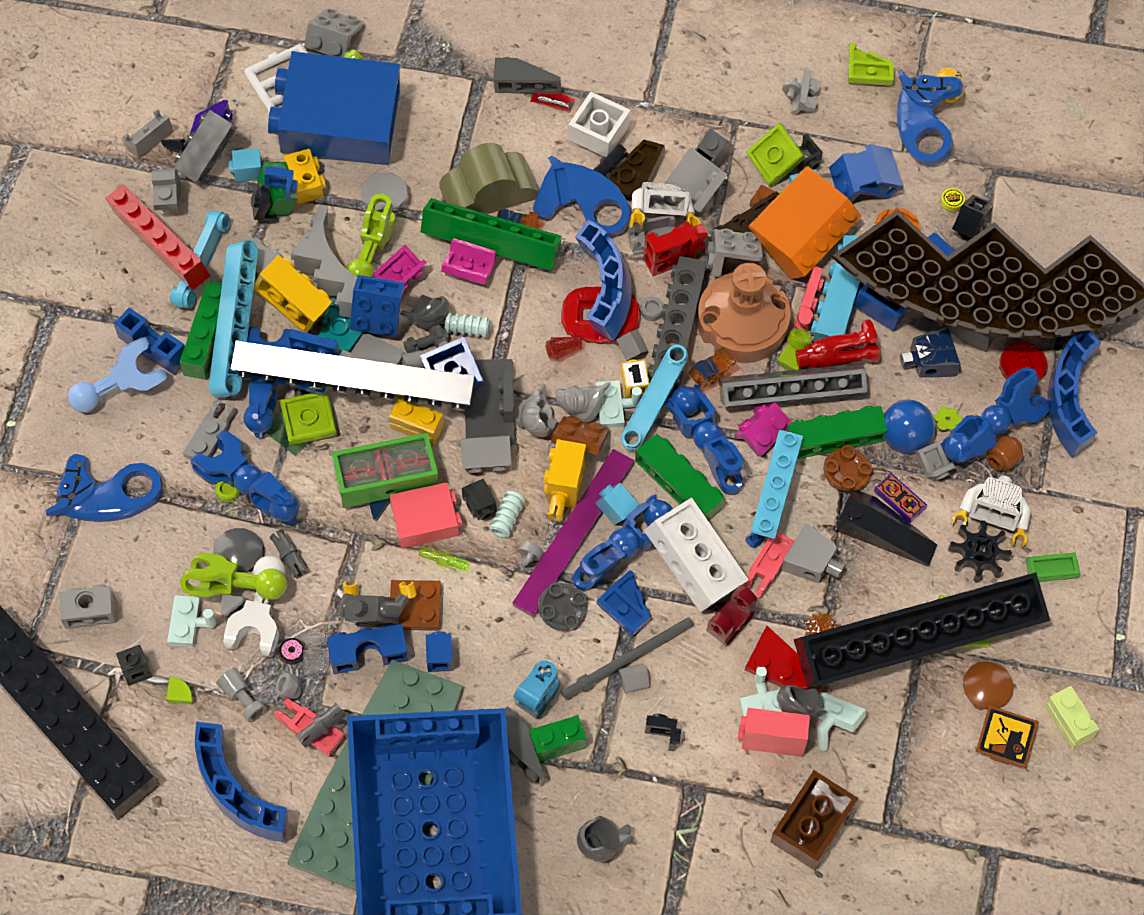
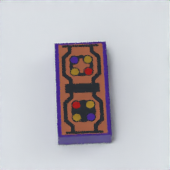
(900, 498)

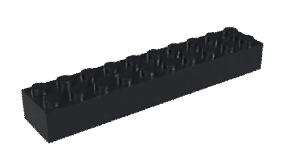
(921, 630)
(70, 723)

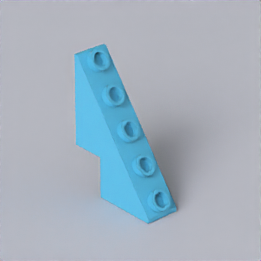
(777, 484)

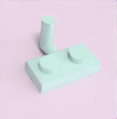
(612, 404)
(186, 620)
(762, 700)
(836, 713)

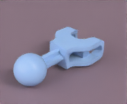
(125, 374)

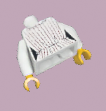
(661, 199)
(998, 504)

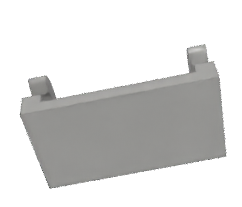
(149, 135)
(659, 225)

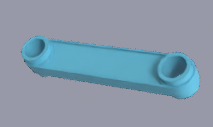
(215, 224)
(654, 397)

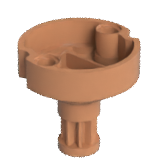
(744, 314)

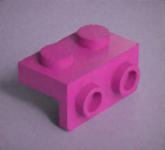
(469, 261)
(401, 266)
(763, 427)

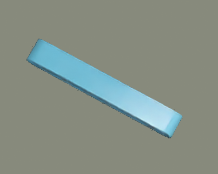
(233, 316)

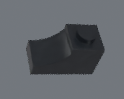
(971, 216)

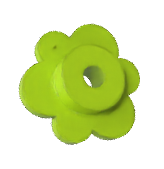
(945, 414)

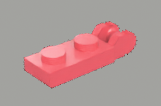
(808, 301)
(769, 562)
(303, 718)

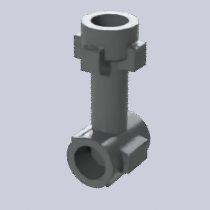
(436, 336)

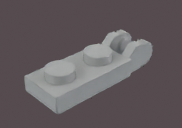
(205, 439)

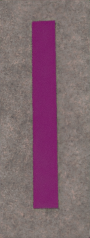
(572, 533)

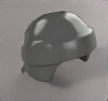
(428, 311)
(799, 701)
(601, 840)

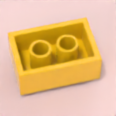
(292, 294)

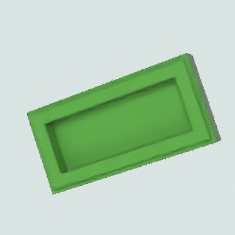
(1054, 567)

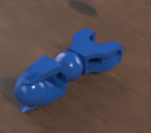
(262, 394)
(978, 434)
(707, 435)
(233, 468)
(620, 545)

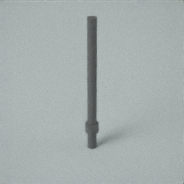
(586, 681)

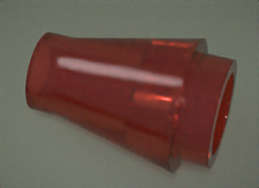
(562, 346)

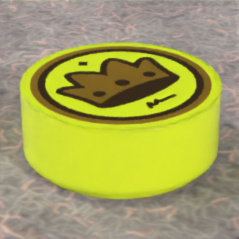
(952, 200)

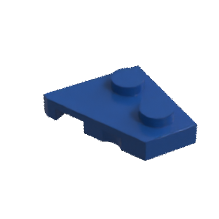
(625, 604)

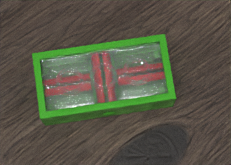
(384, 469)

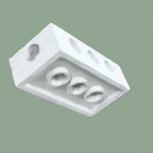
(696, 554)

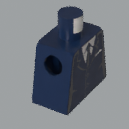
(932, 355)

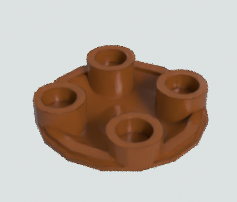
(847, 469)
(988, 685)

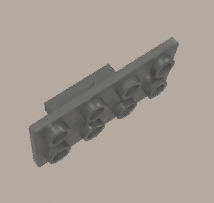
(494, 402)

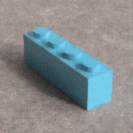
(838, 303)

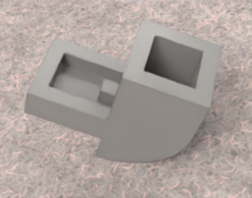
(165, 189)

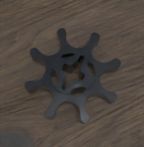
(980, 559)

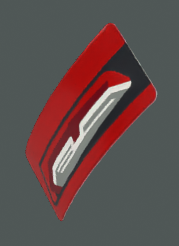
(555, 100)

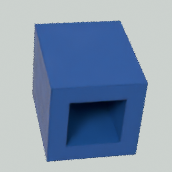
(439, 652)

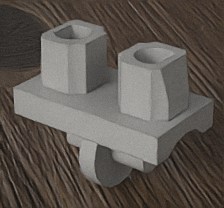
(798, 91)

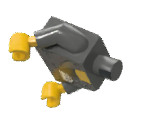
(373, 609)

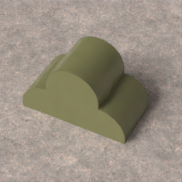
(489, 180)

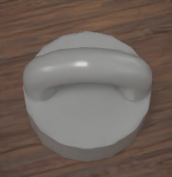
(530, 552)
(288, 686)

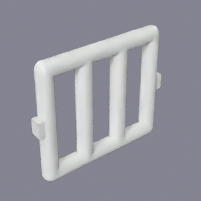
(261, 87)

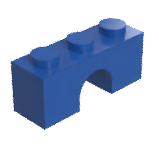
(163, 349)
(346, 648)

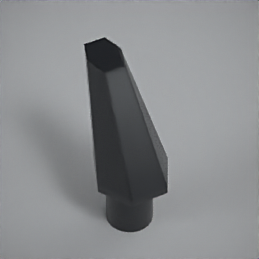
(175, 144)

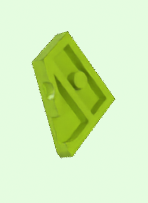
(869, 68)

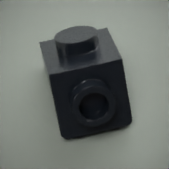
(260, 204)
(662, 725)

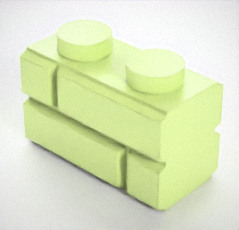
(1071, 717)

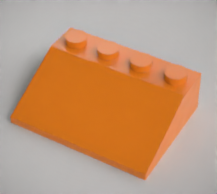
(804, 223)

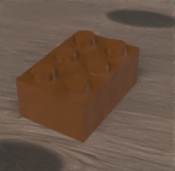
(814, 820)

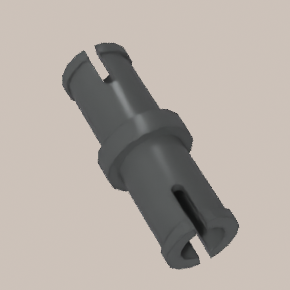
(288, 553)
(320, 725)

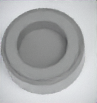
(651, 308)

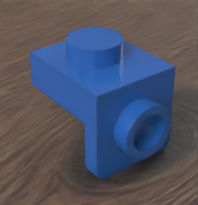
(281, 178)

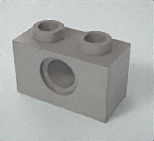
(99, 613)

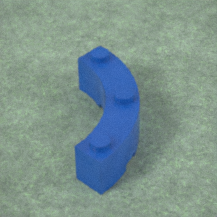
(615, 296)
(1065, 412)
(241, 808)

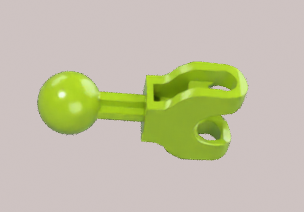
(374, 235)
(222, 578)

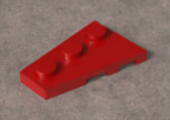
(778, 660)

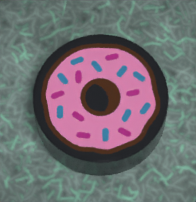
(291, 651)

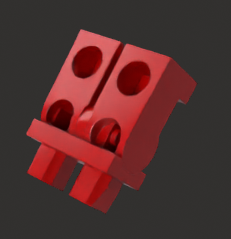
(664, 250)

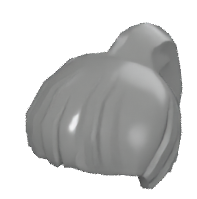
(582, 402)
(536, 414)

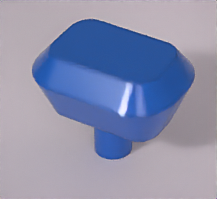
(754, 540)

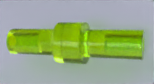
(443, 558)

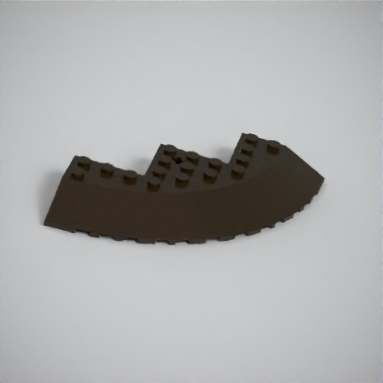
(994, 282)

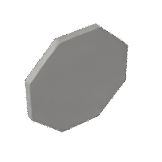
(384, 184)

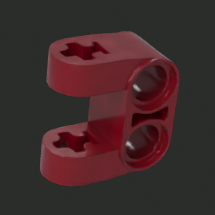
(733, 616)

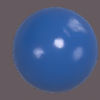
(908, 426)

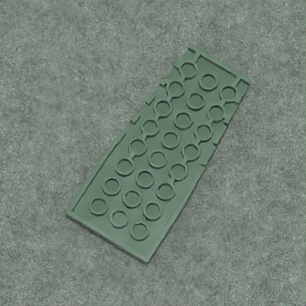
(326, 838)

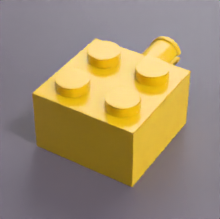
(564, 476)

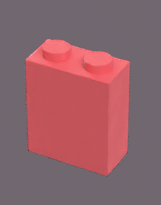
(425, 515)
(774, 732)

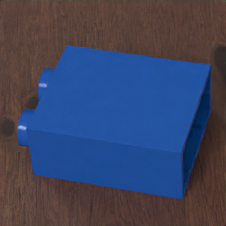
(336, 107)

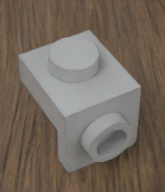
(934, 461)

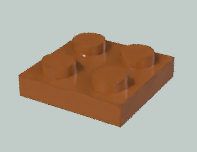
(577, 431)
(422, 610)

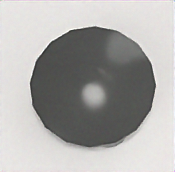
(240, 547)
(562, 606)

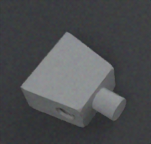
(812, 556)

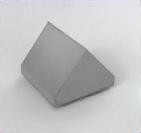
(631, 344)
(230, 605)
(634, 678)

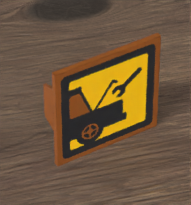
(1007, 737)

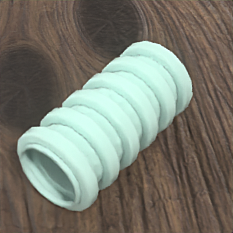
(469, 325)
(507, 514)

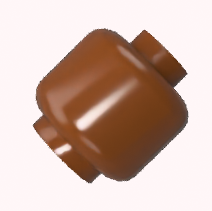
(1005, 453)

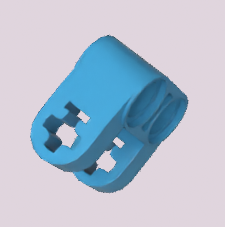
(533, 693)

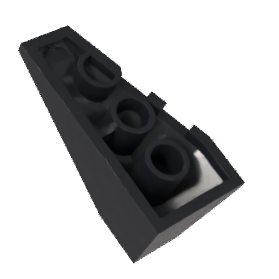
(878, 525)

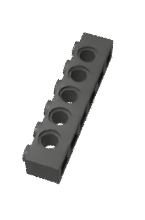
(686, 271)
(792, 384)

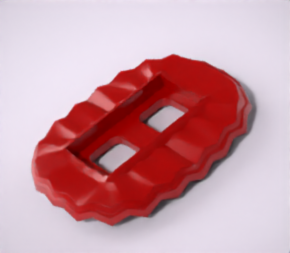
(585, 298)

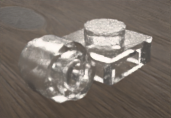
(317, 658)

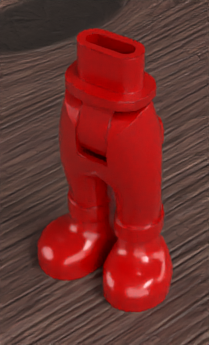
(827, 350)

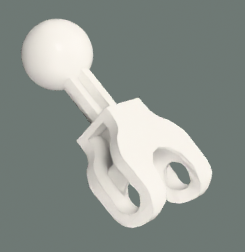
(255, 616)

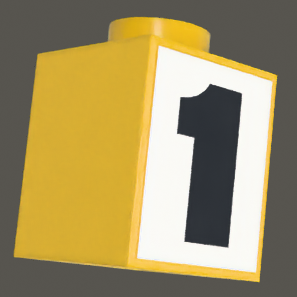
(634, 375)

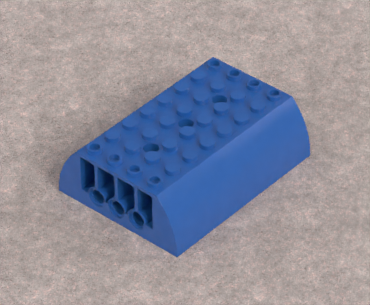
(466, 803)

